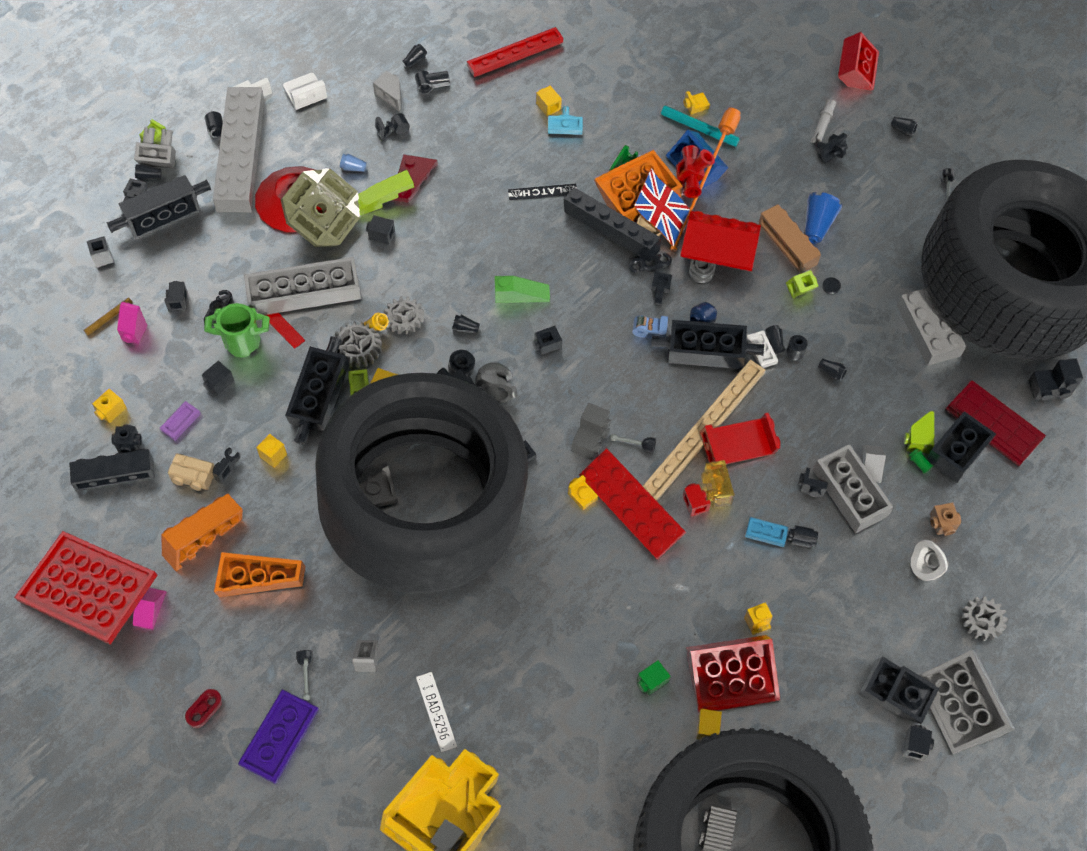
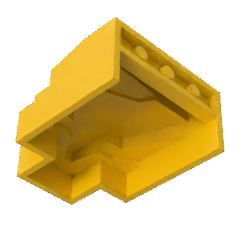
(441, 794)

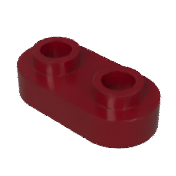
(202, 708)

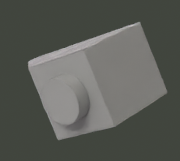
(388, 89)

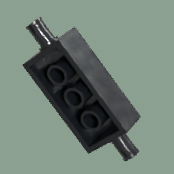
(159, 207)
(707, 344)
(317, 389)

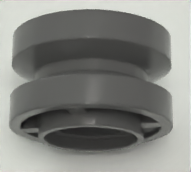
(701, 275)

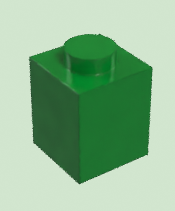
(653, 678)

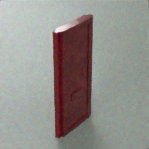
(1014, 435)

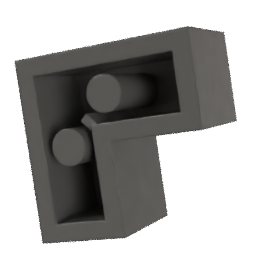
(592, 429)

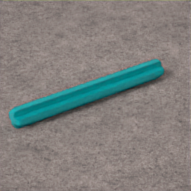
(698, 125)

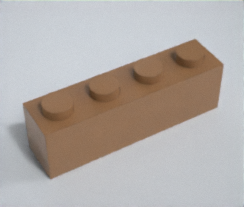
(789, 238)

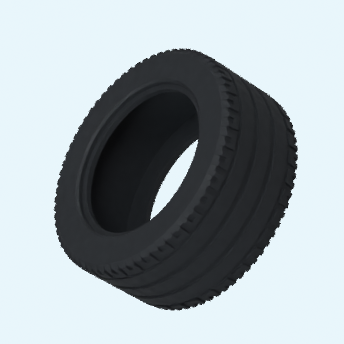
(758, 763)

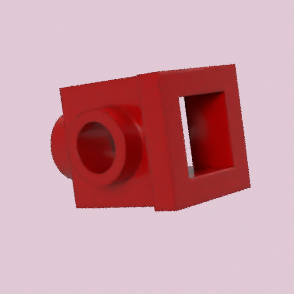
(695, 499)

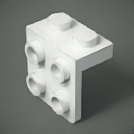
(305, 90)

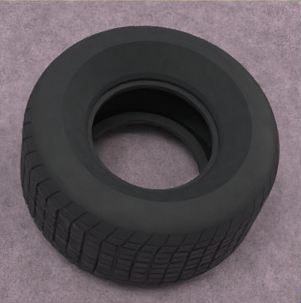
(985, 294)

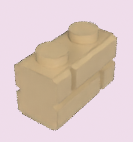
(191, 472)

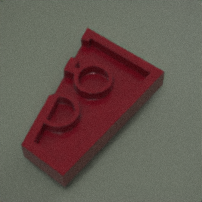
(418, 170)

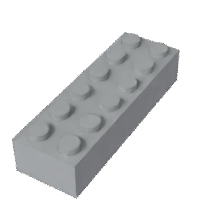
(302, 286)

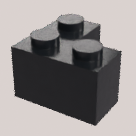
(1057, 382)

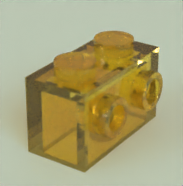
(718, 484)

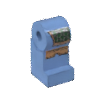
(647, 327)

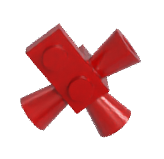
(691, 169)

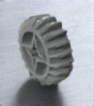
(363, 338)

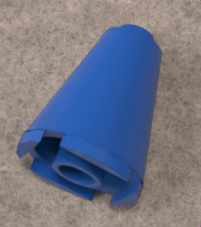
(820, 215)

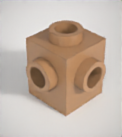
(945, 519)

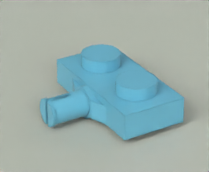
(565, 123)

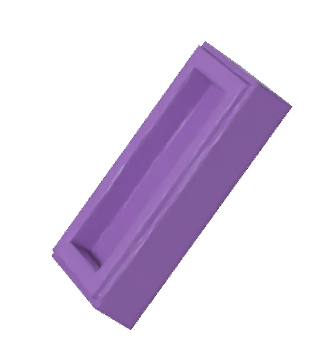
(180, 420)

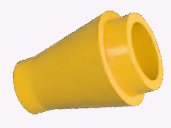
(378, 321)

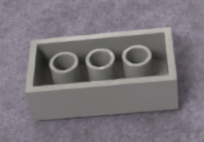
(931, 333)
(853, 488)

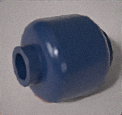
(703, 313)

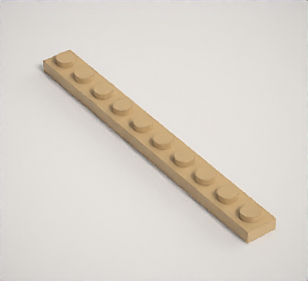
(692, 442)

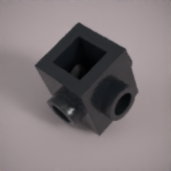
(126, 438)

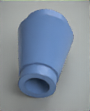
(352, 163)

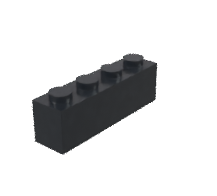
(111, 470)

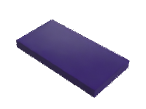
(278, 736)

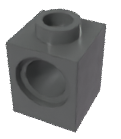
(448, 837)

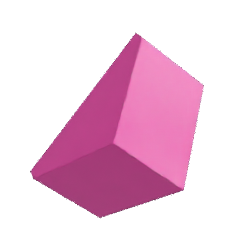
(148, 608)

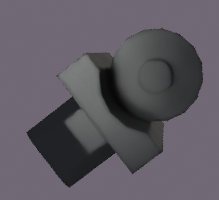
(835, 147)

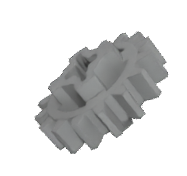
(404, 315)
(982, 626)

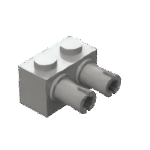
(154, 154)

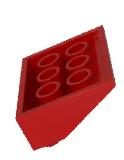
(721, 240)
(733, 673)

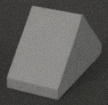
(874, 460)
(365, 656)

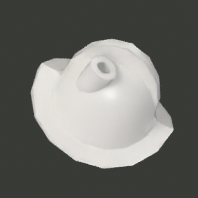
(928, 561)

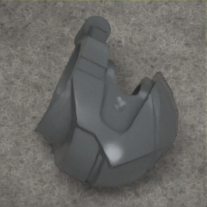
(493, 376)

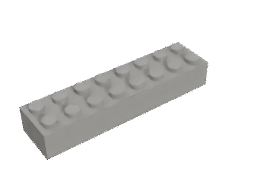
(239, 150)

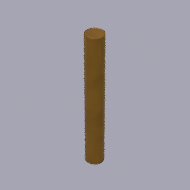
(105, 318)

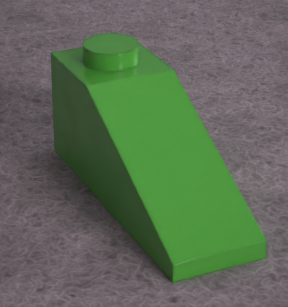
(520, 290)

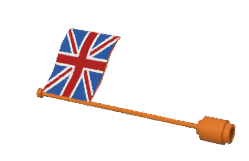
(663, 206)

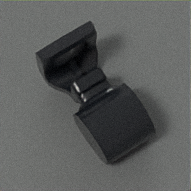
(398, 124)

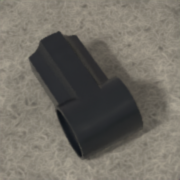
(426, 82)

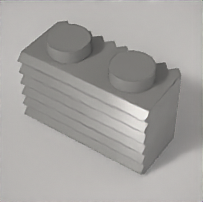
(719, 829)

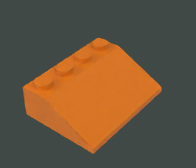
(623, 184)

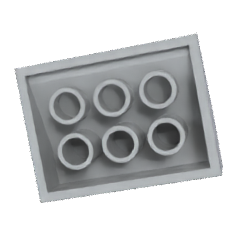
(966, 703)

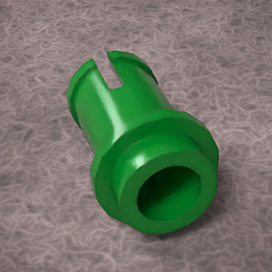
(919, 459)

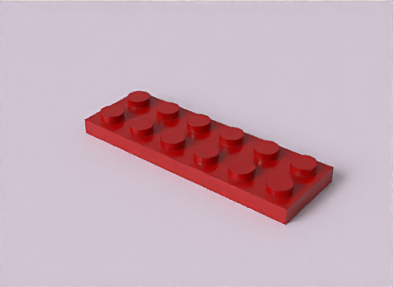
(632, 504)

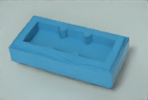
(766, 532)

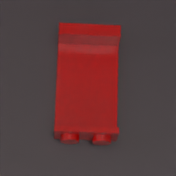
(740, 440)

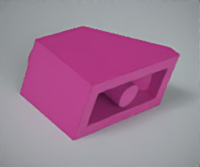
(131, 323)

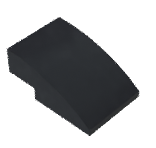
(899, 690)

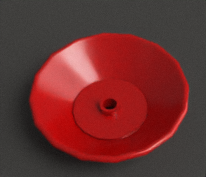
(270, 194)

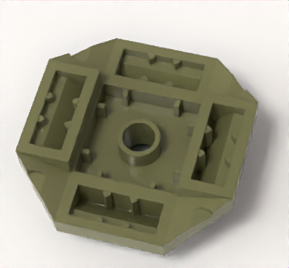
(333, 196)

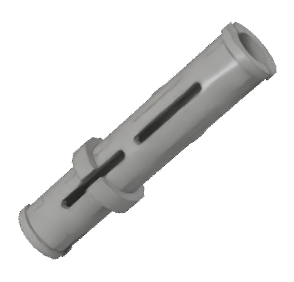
(825, 116)

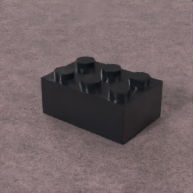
(960, 446)

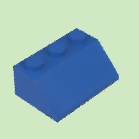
(694, 138)

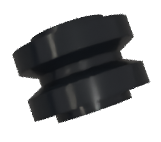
(463, 357)

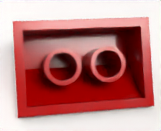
(858, 62)

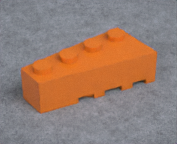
(199, 530)
(253, 574)

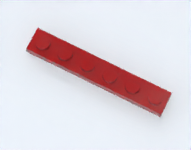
(514, 52)

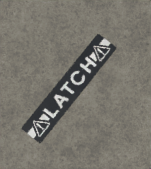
(540, 192)

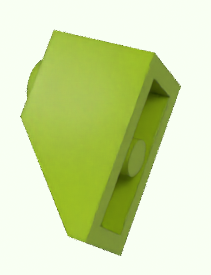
(921, 434)

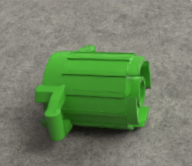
(237, 328)

